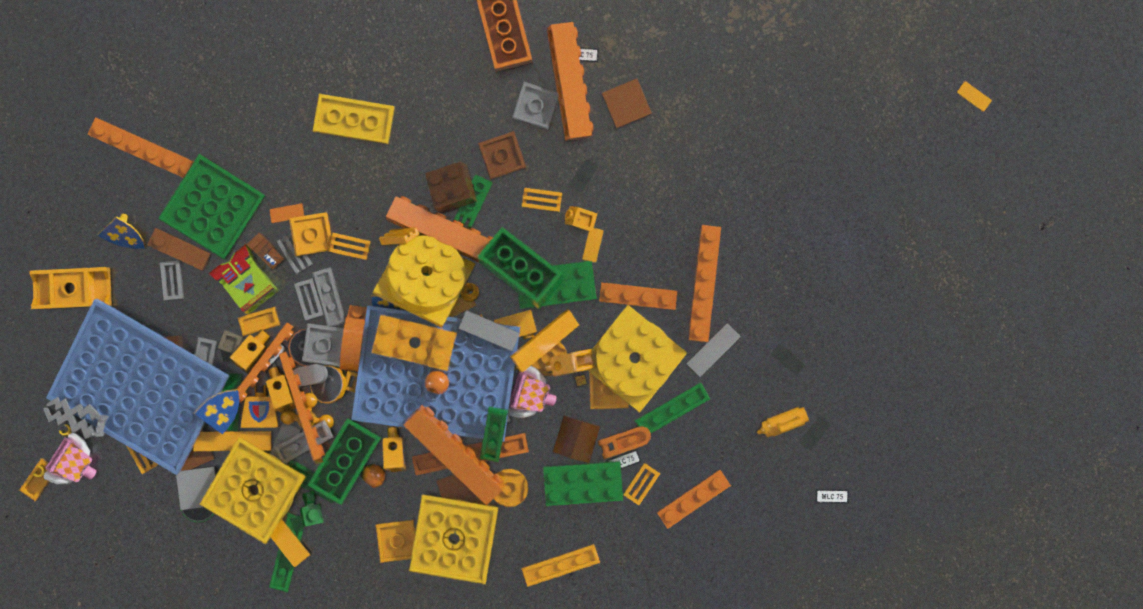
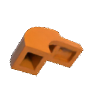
(352, 338)

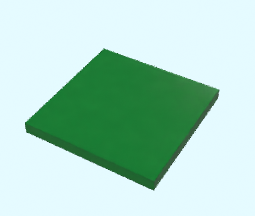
(211, 206)

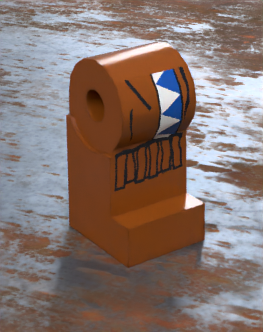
(265, 250)

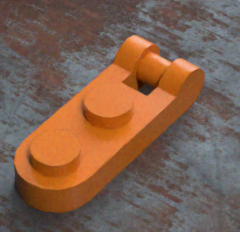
(625, 441)

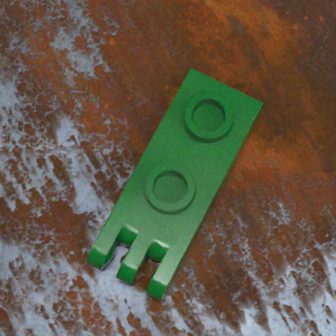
(481, 188)

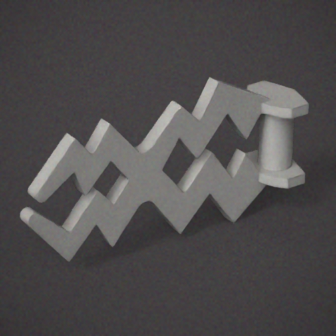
(69, 416)

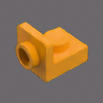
(580, 218)

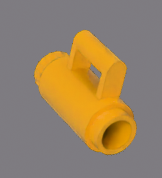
(784, 422)

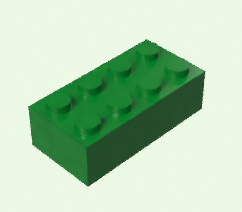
(520, 268)
(576, 286)
(345, 461)
(583, 483)

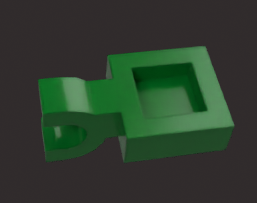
(311, 513)

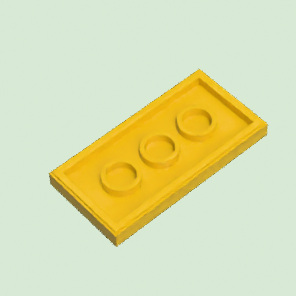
(353, 119)

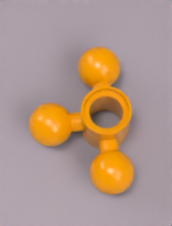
(288, 416)

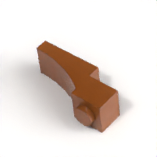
(179, 249)

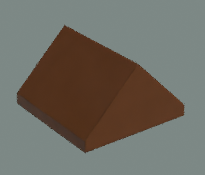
(576, 439)

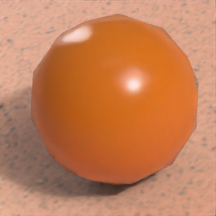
(437, 382)
(373, 475)

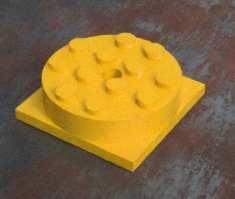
(422, 295)
(657, 358)
(232, 496)
(439, 556)

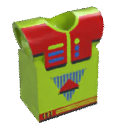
(244, 280)

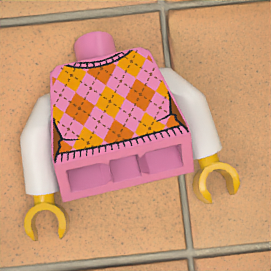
(529, 393)
(69, 461)

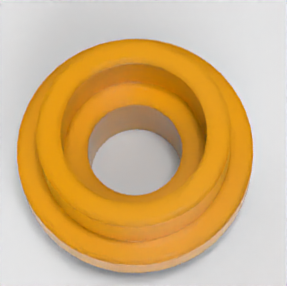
(468, 288)

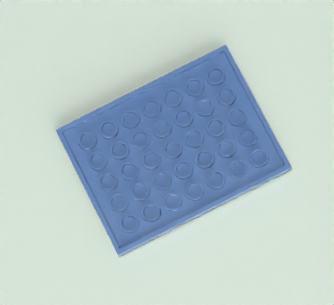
(138, 382)
(394, 388)

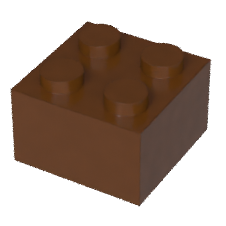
(450, 187)

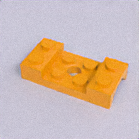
(88, 283)
(394, 341)

